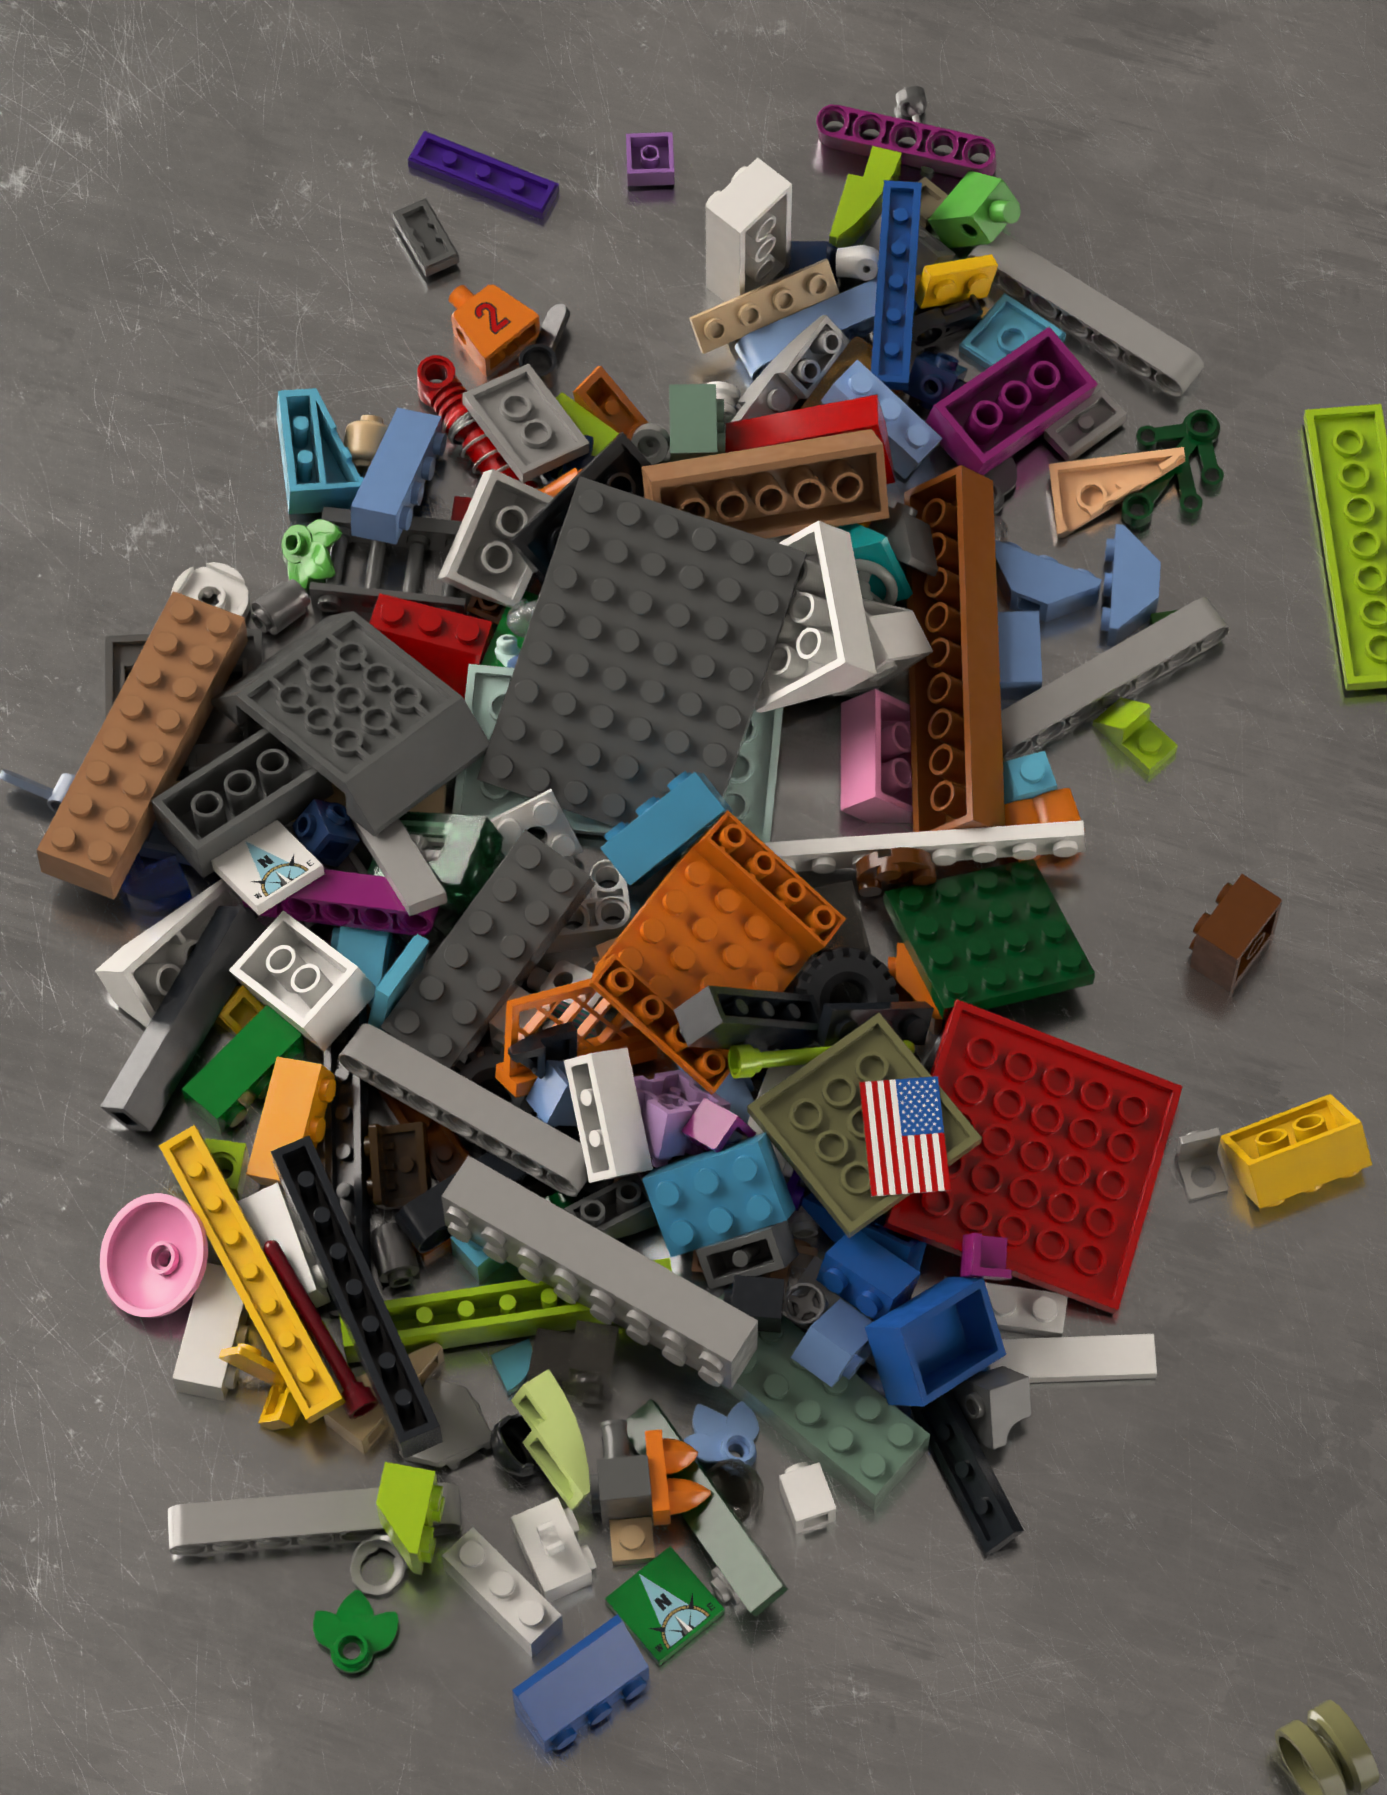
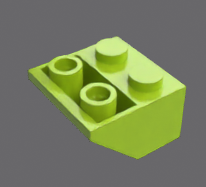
(406, 1510)

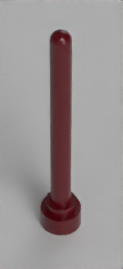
(358, 1397)

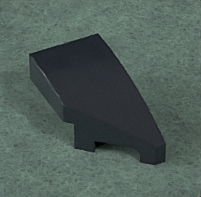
(552, 1043)

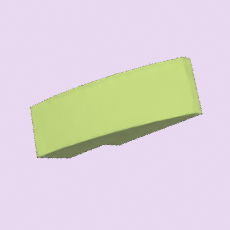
(554, 1437)

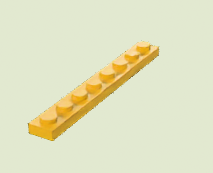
(252, 1275)

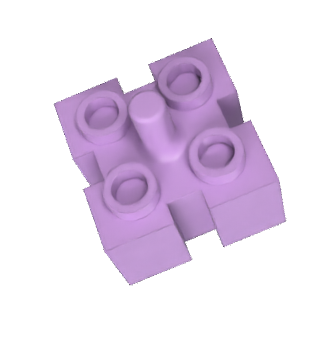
(666, 1108)

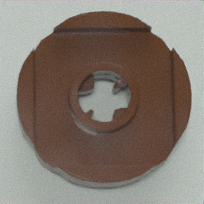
(901, 869)

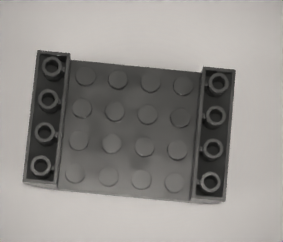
(360, 717)

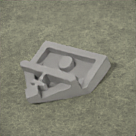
(460, 1423)

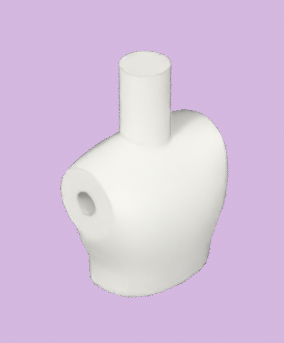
(857, 262)

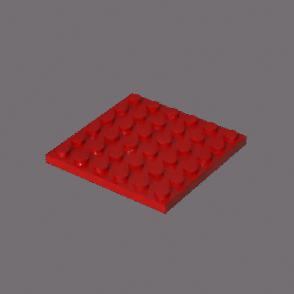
(1059, 1159)

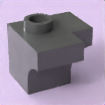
(994, 1403)

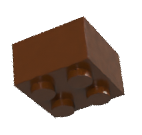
(1234, 931)

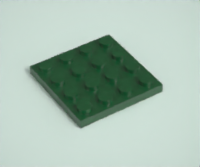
(989, 937)

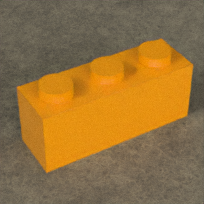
(291, 1111)

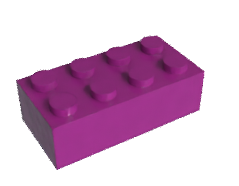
(1011, 403)

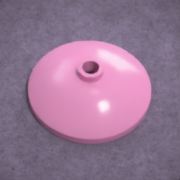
(138, 1252)

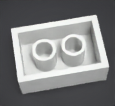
(304, 980)

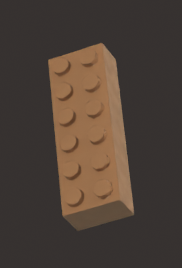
(779, 485)

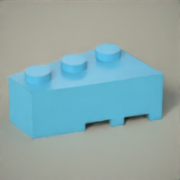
(314, 459)

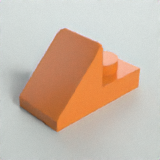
(608, 402)

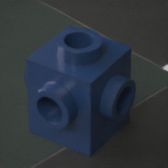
(934, 378)
(326, 831)

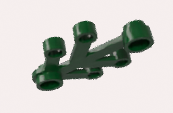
(1191, 440)

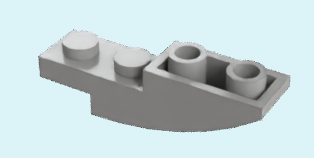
(794, 371)

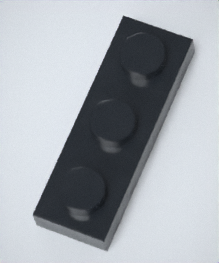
(907, 1019)

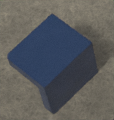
(809, 252)

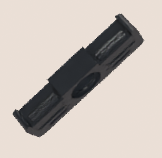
(942, 323)

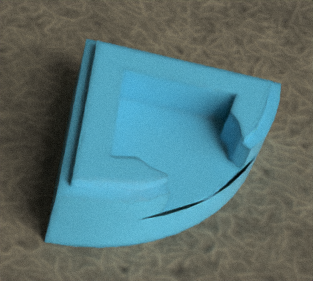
(513, 1365)

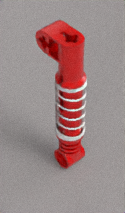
(459, 423)

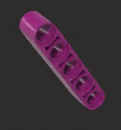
(893, 129)
(353, 902)

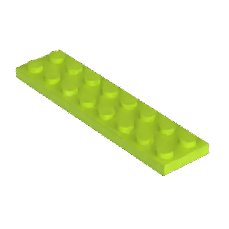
(1351, 497)

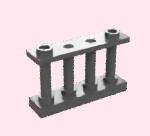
(422, 536)

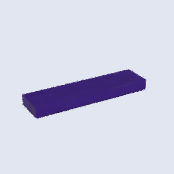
(483, 175)

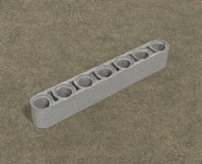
(1091, 316)
(1110, 676)
(466, 1109)
(288, 1521)

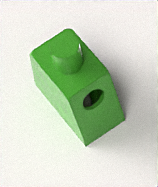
(975, 211)

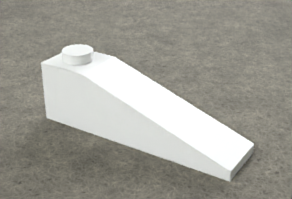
(148, 965)

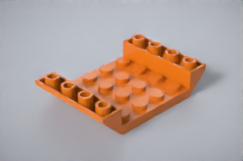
(716, 919)

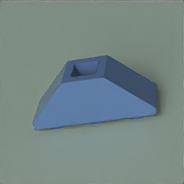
(1042, 583)
(1131, 585)

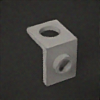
(1200, 1150)

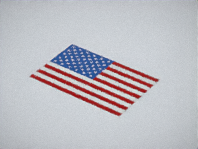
(904, 1136)

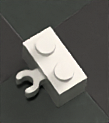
(553, 1550)

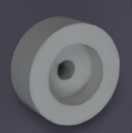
(652, 442)

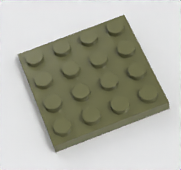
(820, 1125)

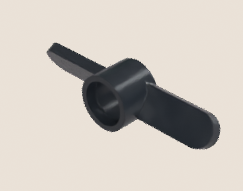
(546, 344)

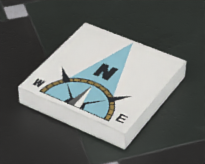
(267, 867)

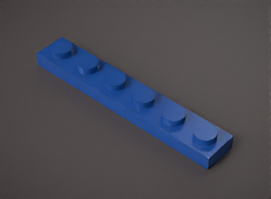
(896, 283)

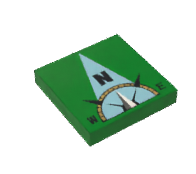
(664, 1605)

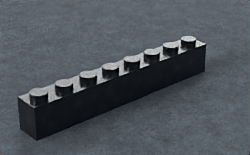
(357, 1297)

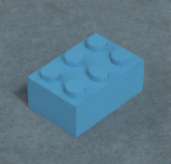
(664, 827)
(719, 1194)

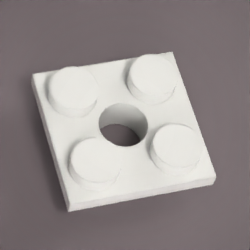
(541, 812)

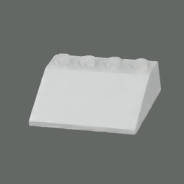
(825, 630)

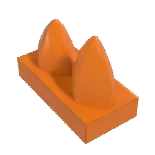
(671, 1494)

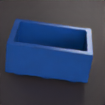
(935, 1341)

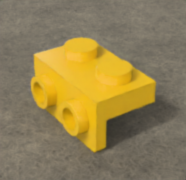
(955, 281)

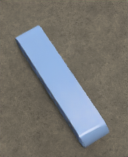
(850, 311)

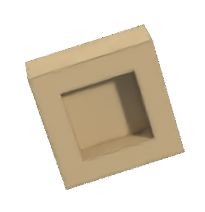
(632, 1541)

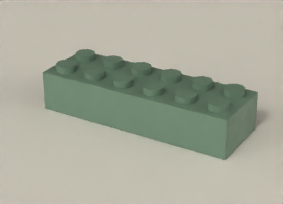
(840, 1426)

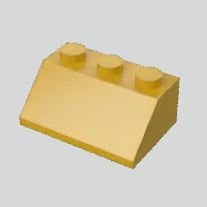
(1297, 1151)

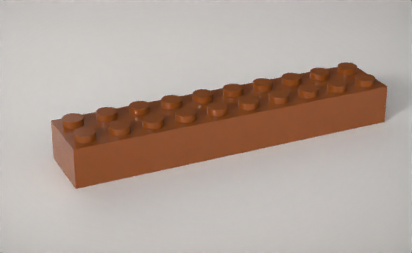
(958, 684)

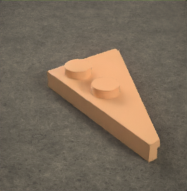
(1095, 485)

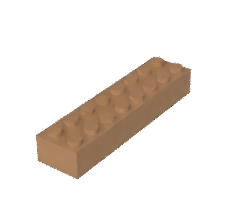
(142, 745)

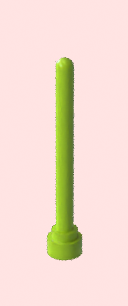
(746, 1060)

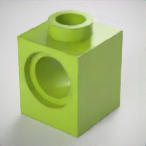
(233, 1157)

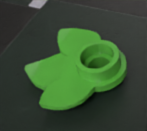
(307, 551)

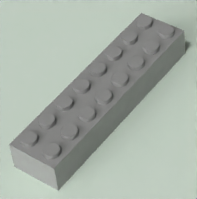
(599, 1273)

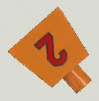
(492, 325)

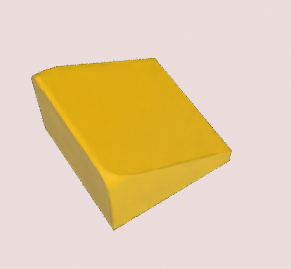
(238, 1010)

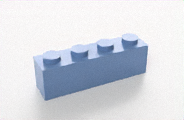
(397, 476)

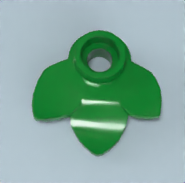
(355, 1627)

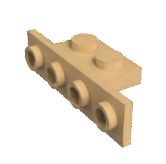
(764, 306)

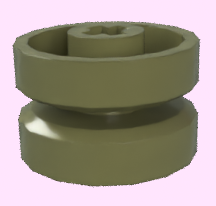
(1327, 1752)

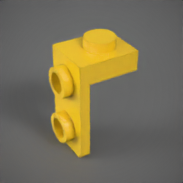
(280, 1406)

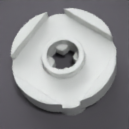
(218, 580)

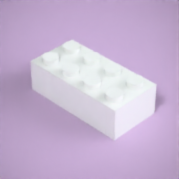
(748, 231)

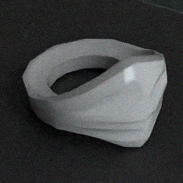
(368, 1547)

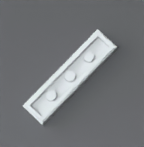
(1081, 1358)

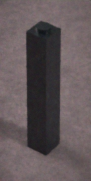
(182, 1020)

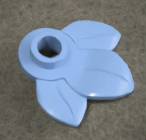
(719, 1434)

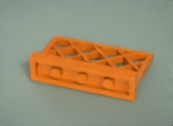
(520, 1079)

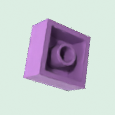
(650, 159)

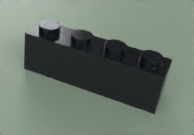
(739, 1016)

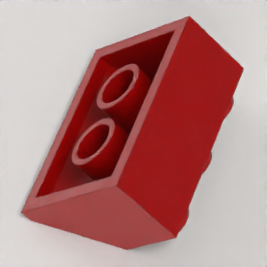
(434, 637)

